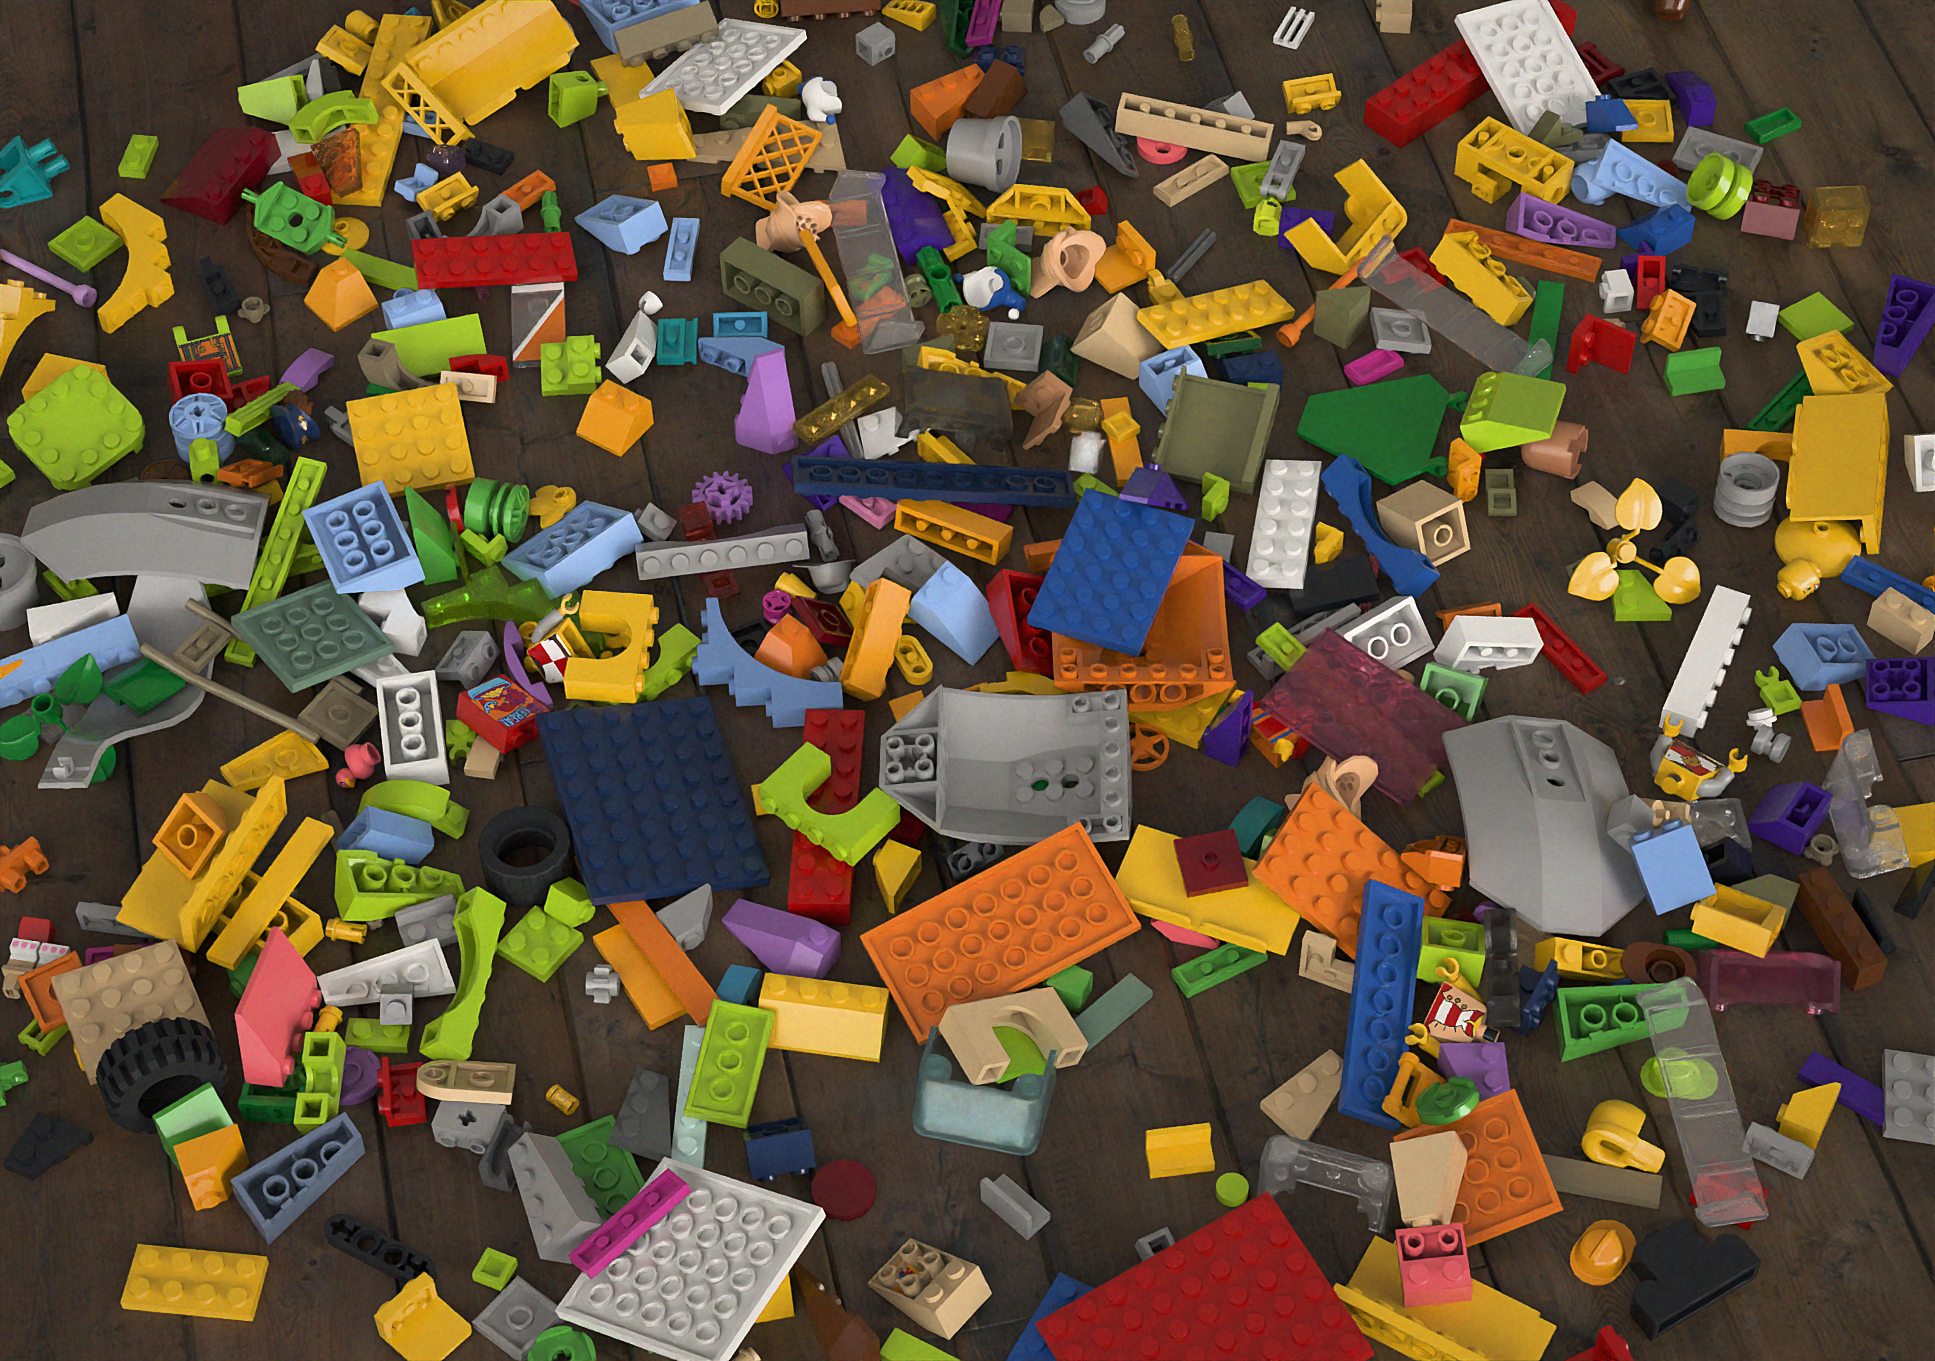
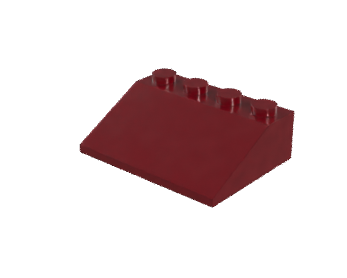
(221, 171)

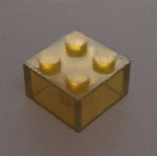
(1836, 216)

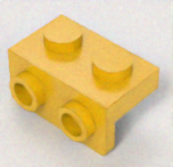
(1311, 93)
(448, 197)
(961, 232)

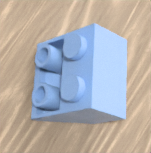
(1158, 373)

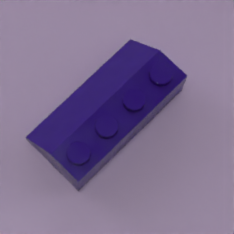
(913, 216)

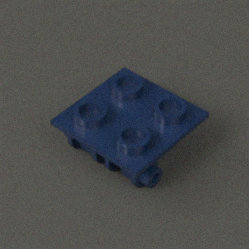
(1011, 55)

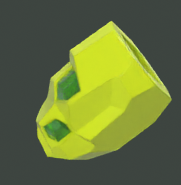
(1267, 217)

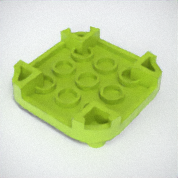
(76, 428)

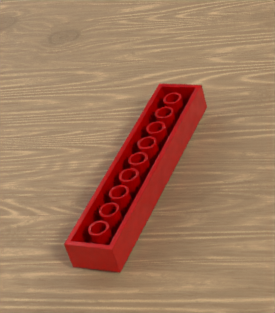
(1436, 89)

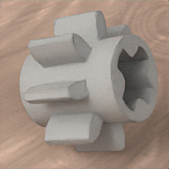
(602, 983)

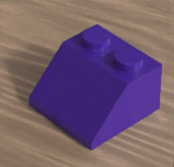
(1293, 216)

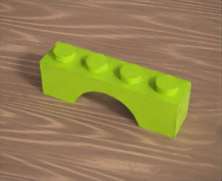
(675, 660)

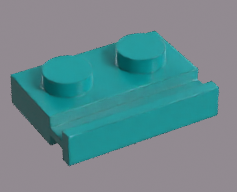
(677, 341)

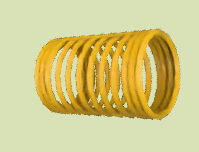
(556, 1096)

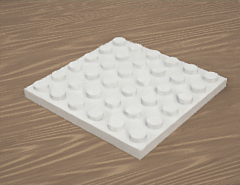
(698, 1271)

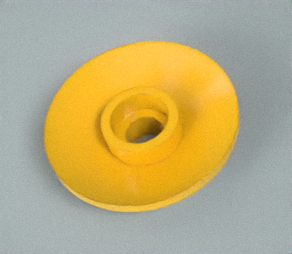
(351, 228)

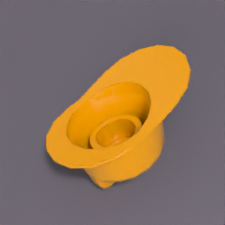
(1602, 1252)

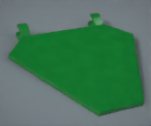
(1383, 425)

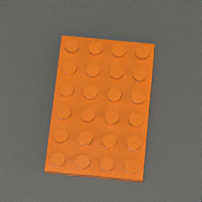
(1326, 858)

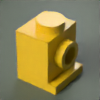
(782, 81)

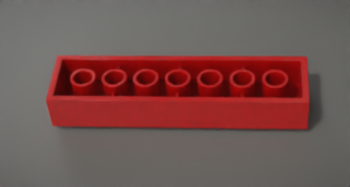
(818, 882)

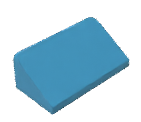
(740, 324)

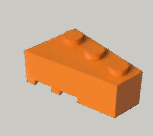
(944, 99)

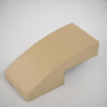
(1598, 503)
(483, 759)

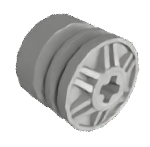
(1080, 11)
(1746, 489)

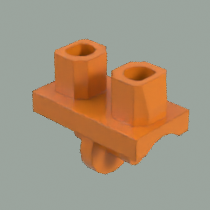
(18, 861)

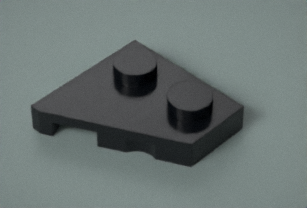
(1641, 86)

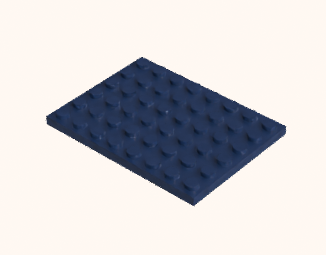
(650, 800)

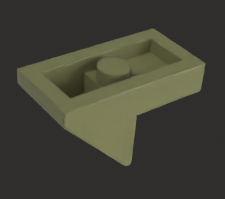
(1553, 133)

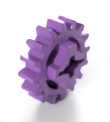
(724, 496)

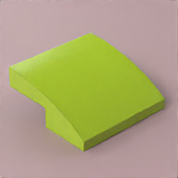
(1022, 1052)

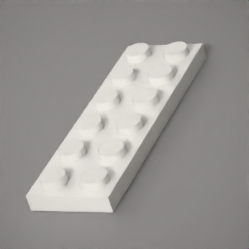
(1284, 523)

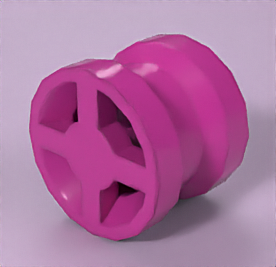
(776, 606)

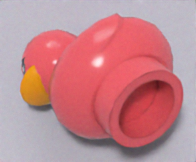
(360, 763)

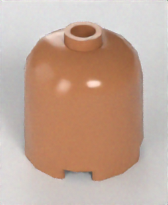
(1560, 452)

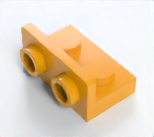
(1668, 320)
(1463, 470)

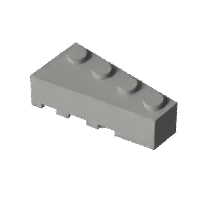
(552, 1196)

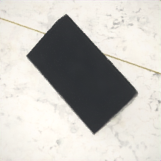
(1916, 890)
(1869, 916)

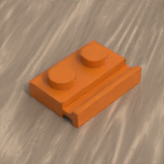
(249, 471)

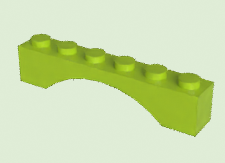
(477, 925)

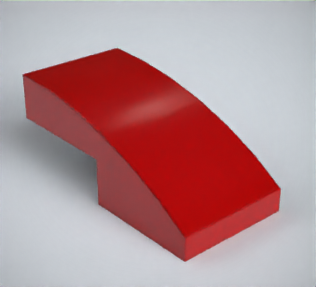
(481, 364)

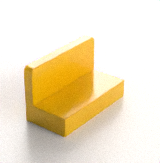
(940, 450)
(1179, 1150)

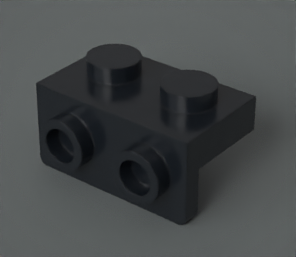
(964, 856)

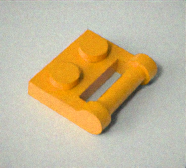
(1424, 1077)

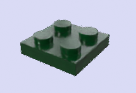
(1239, 342)

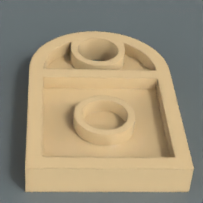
(467, 1081)

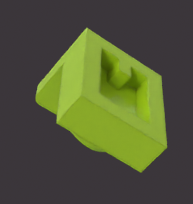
(482, 549)

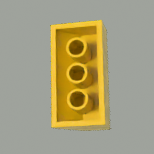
(826, 1016)

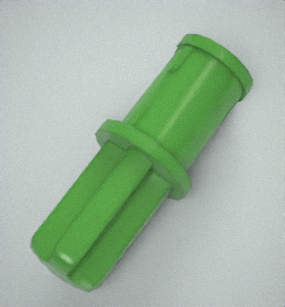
(550, 212)

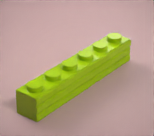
(256, 411)

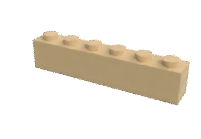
(1193, 127)

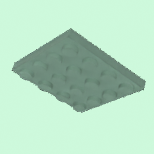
(312, 635)

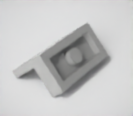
(1014, 1205)

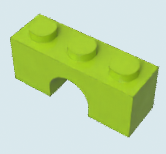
(324, 1068)

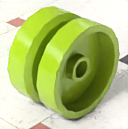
(1719, 186)

